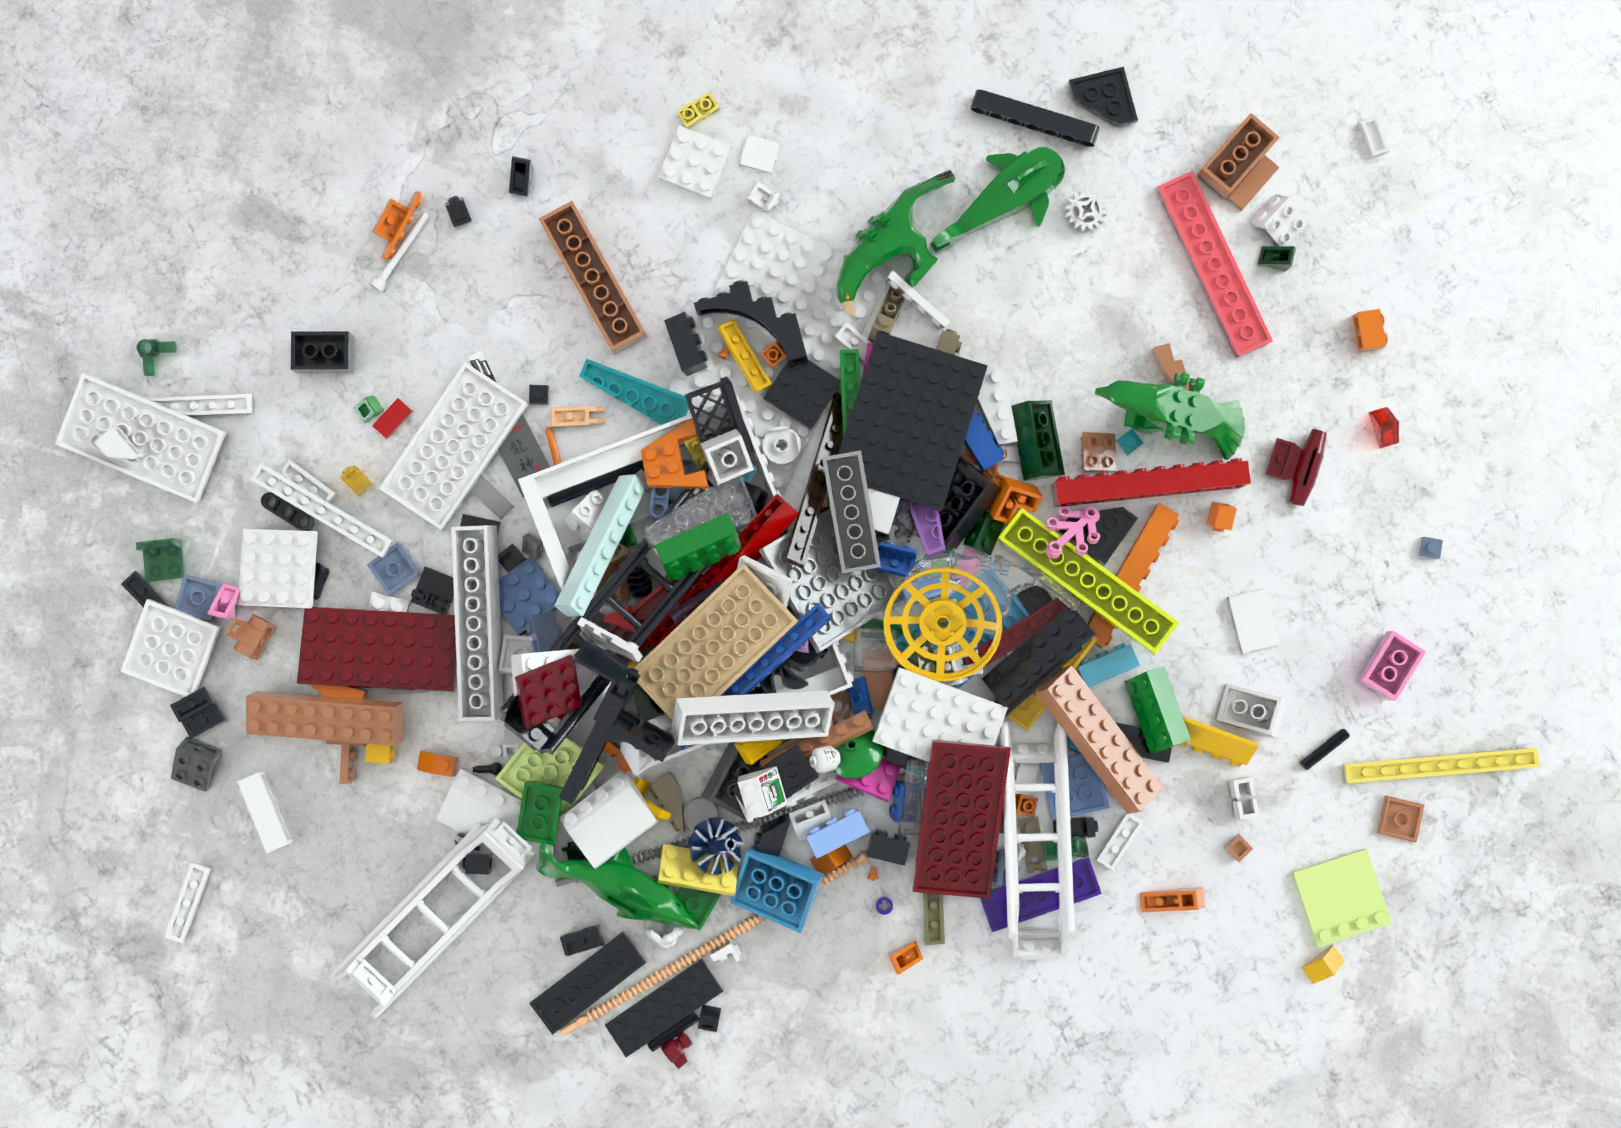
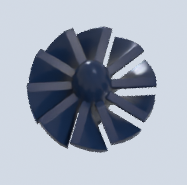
(715, 838)

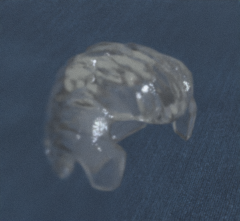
(905, 522)

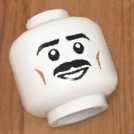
(825, 759)

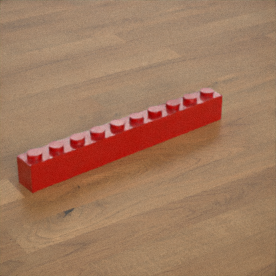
(759, 533)

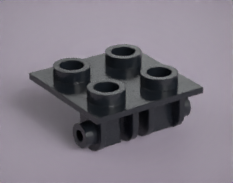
(434, 591)

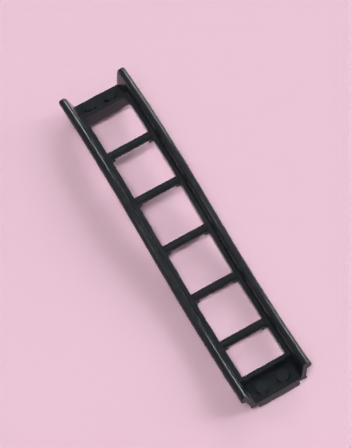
(543, 736)

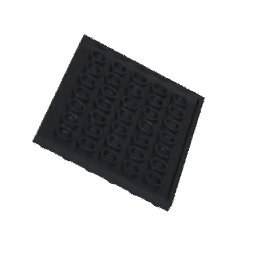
(912, 418)

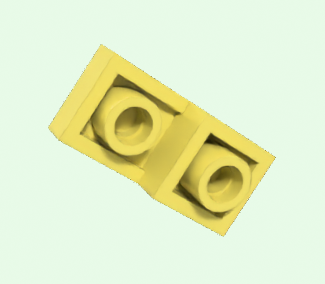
(698, 110)
(695, 450)

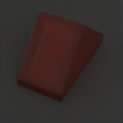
(1385, 427)

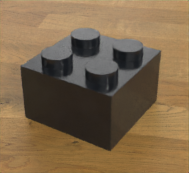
(887, 847)

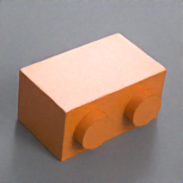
(1370, 330)

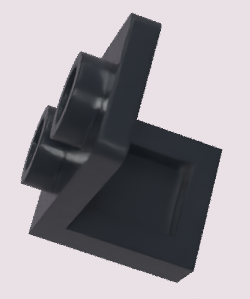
(1081, 826)

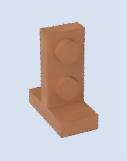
(348, 754)

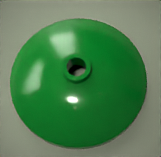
(861, 759)

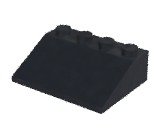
(966, 502)

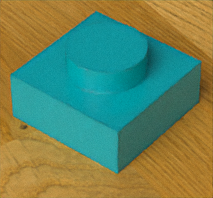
(1129, 442)

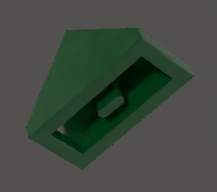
(1277, 257)

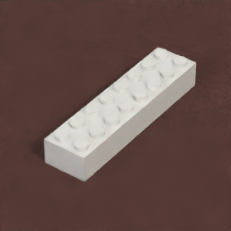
(751, 717)

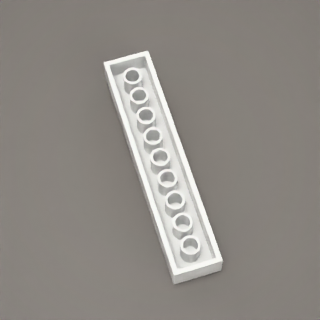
(477, 622)

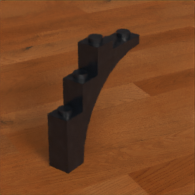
(740, 303)

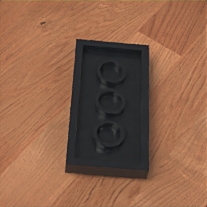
(793, 771)

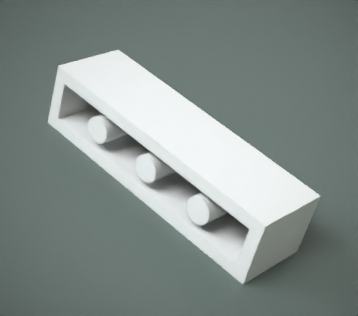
(264, 812)

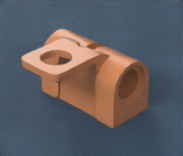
(251, 635)

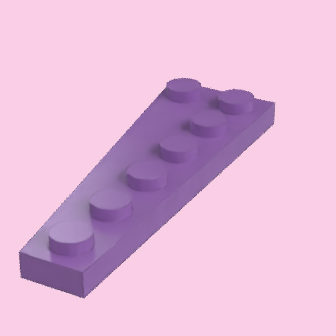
(929, 528)

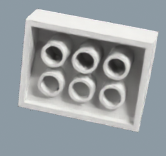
(478, 801)
(608, 819)

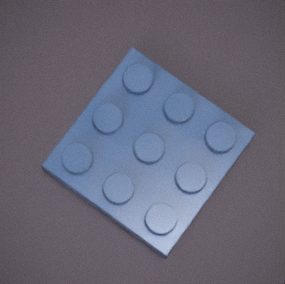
(526, 593)
(1085, 787)

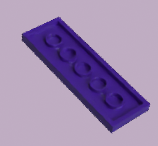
(1041, 902)

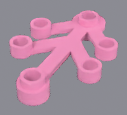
(1073, 528)

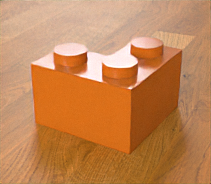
(1014, 496)

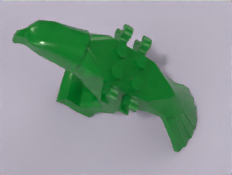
(1178, 411)

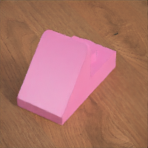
(225, 602)

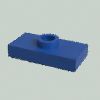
(860, 696)

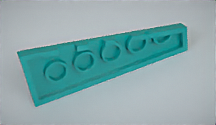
(641, 395)

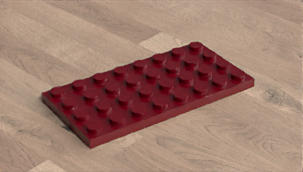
(378, 649)
(961, 819)

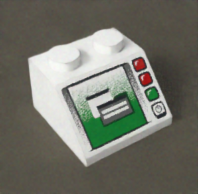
(762, 792)

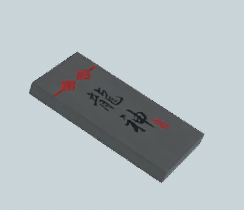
(522, 452)

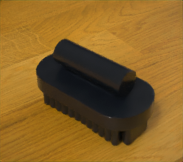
(321, 576)

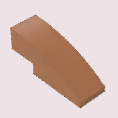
(1166, 364)

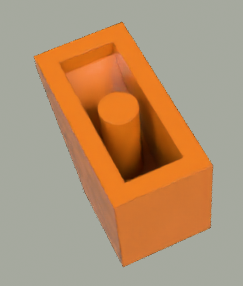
(437, 763)

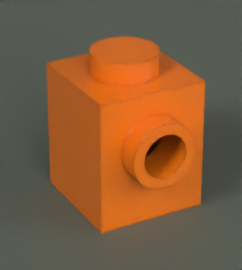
(1221, 516)

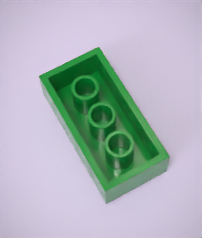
(698, 547)
(1157, 710)

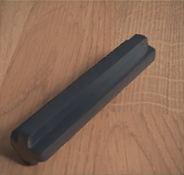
(1325, 749)
(672, 1032)

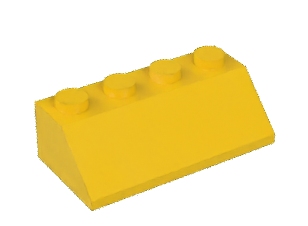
(1219, 743)

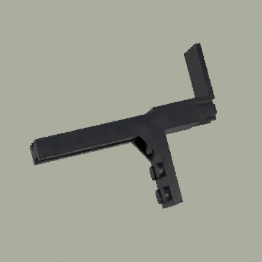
(612, 719)

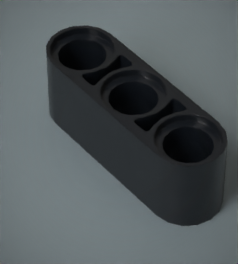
(279, 508)

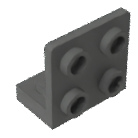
(194, 763)

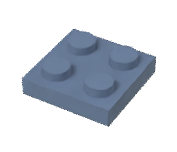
(394, 569)
(197, 596)

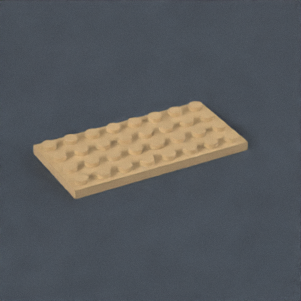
(715, 642)

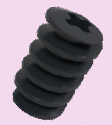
(639, 582)

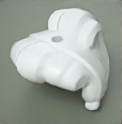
(664, 934)

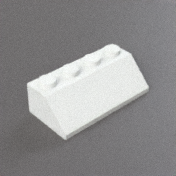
(525, 662)

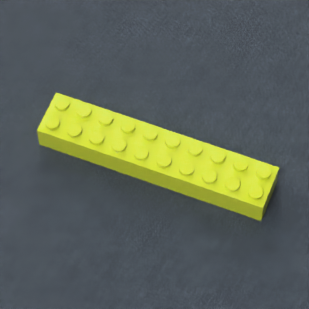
(1090, 583)

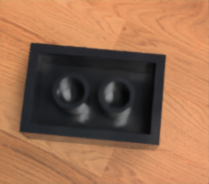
(322, 352)

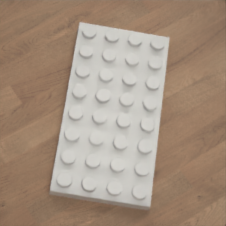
(174, 446)
(453, 446)

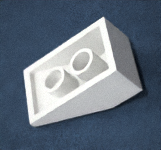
(1251, 710)

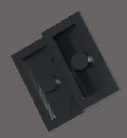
(198, 712)

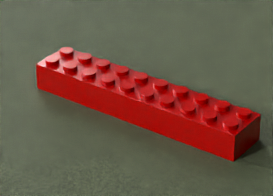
(1150, 483)

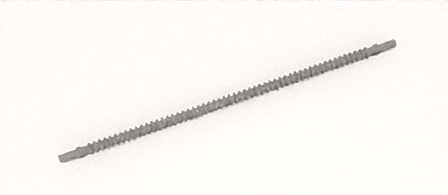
(742, 826)

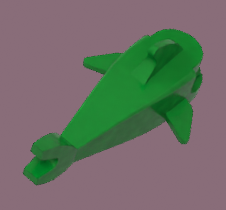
(1020, 184)

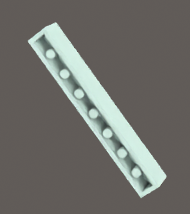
(600, 546)

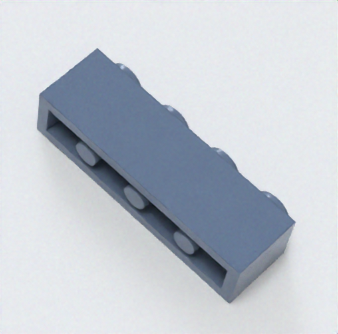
(543, 631)

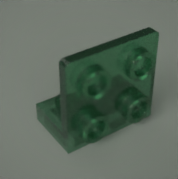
(162, 559)

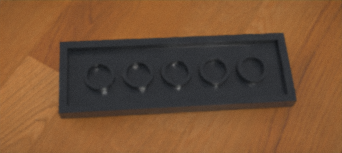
(1038, 656)
(587, 982)
(663, 1007)

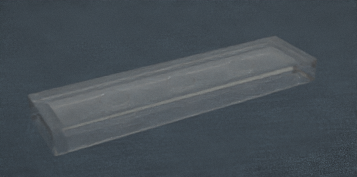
(913, 797)

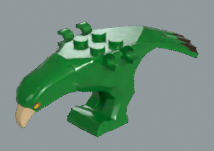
(887, 237)

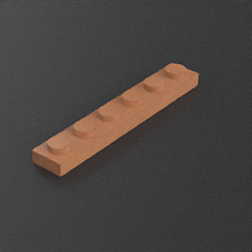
(838, 735)

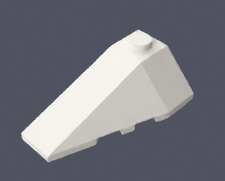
(638, 759)

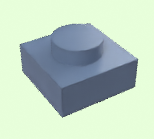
(1431, 547)

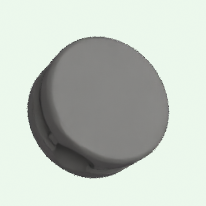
(698, 811)

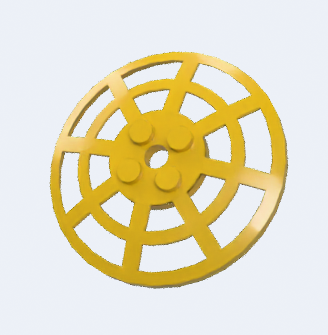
(946, 634)

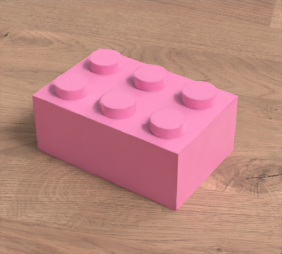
(1391, 665)

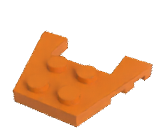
(664, 461)

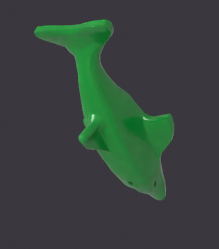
(622, 886)

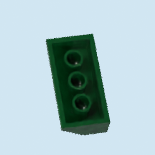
(1037, 440)

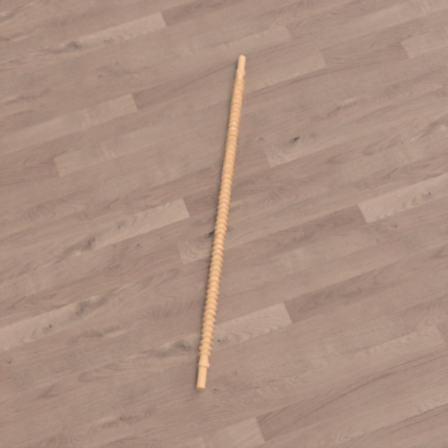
(582, 1020)

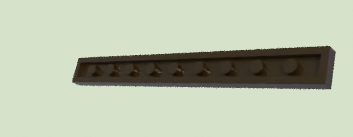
(815, 488)

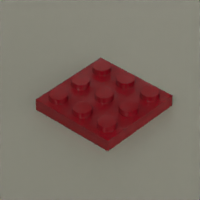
(548, 691)

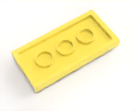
(680, 871)

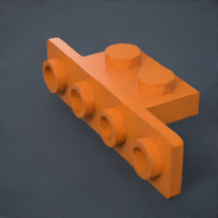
(393, 221)

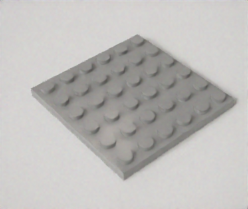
(846, 597)

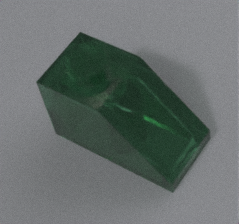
(1078, 846)

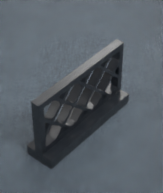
(732, 411)

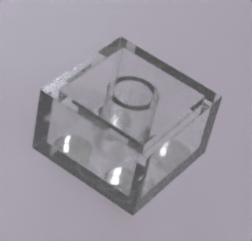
(872, 651)

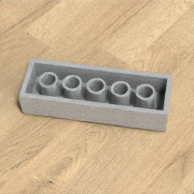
(851, 512)

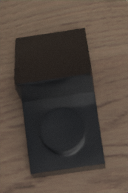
(520, 176)

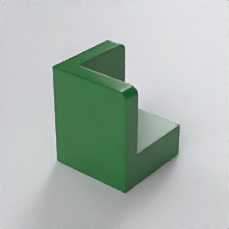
(628, 538)

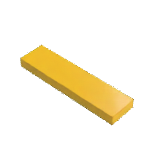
(744, 356)

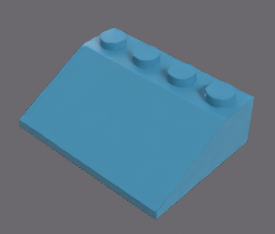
(777, 888)

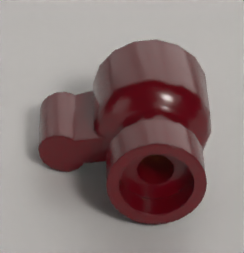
(674, 1049)

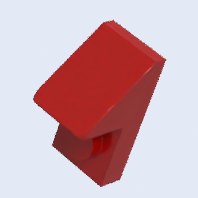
(617, 619)

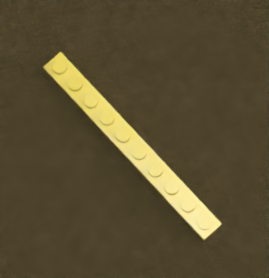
(1441, 765)

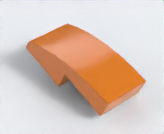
(774, 354)
(612, 750)
(1025, 804)

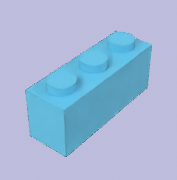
(1107, 664)

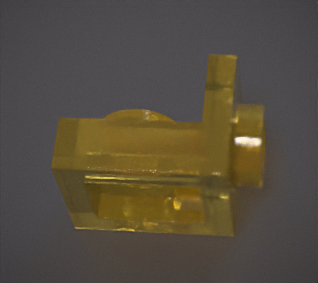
(356, 479)

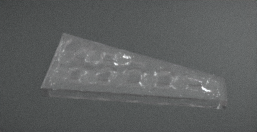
(720, 499)

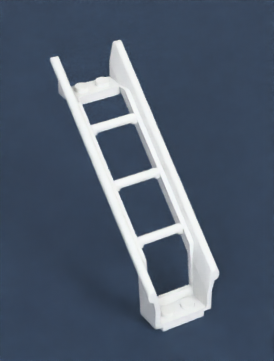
(497, 837)
(1039, 943)

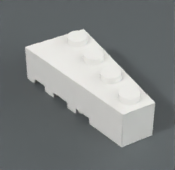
(996, 407)

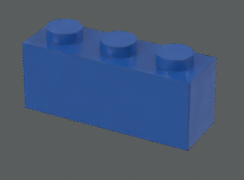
(981, 444)

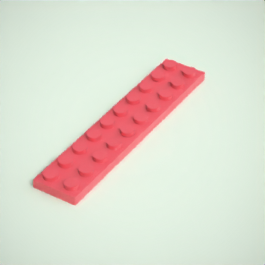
(1214, 264)

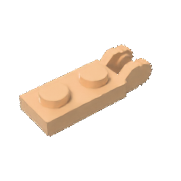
(575, 416)

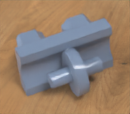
(1000, 876)

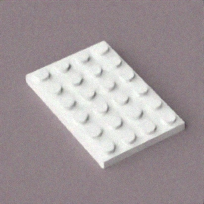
(929, 711)

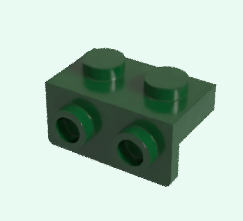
(984, 534)

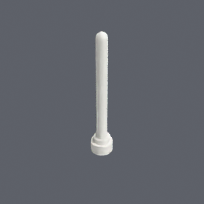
(380, 281)

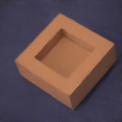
(1238, 848)

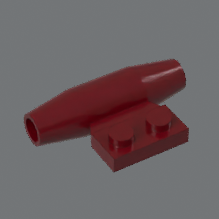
(1298, 464)

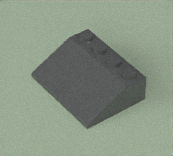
(725, 777)

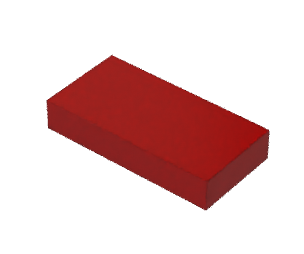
(392, 418)

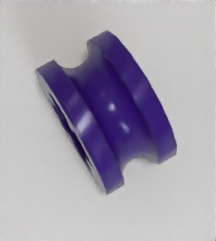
(889, 909)

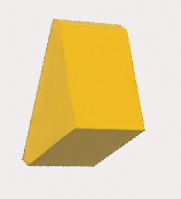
(1324, 965)

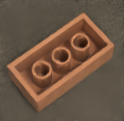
(1238, 155)

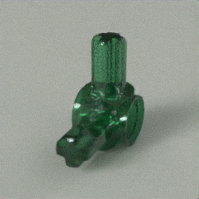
(156, 348)

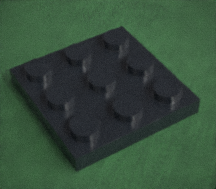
(802, 392)

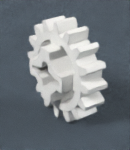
(1079, 206)

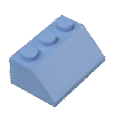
(837, 832)

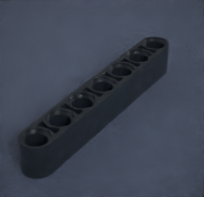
(1035, 118)

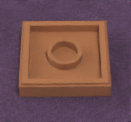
(1400, 818)

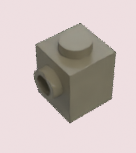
(949, 342)

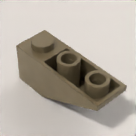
(887, 314)
(670, 795)

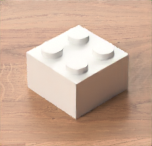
(727, 456)

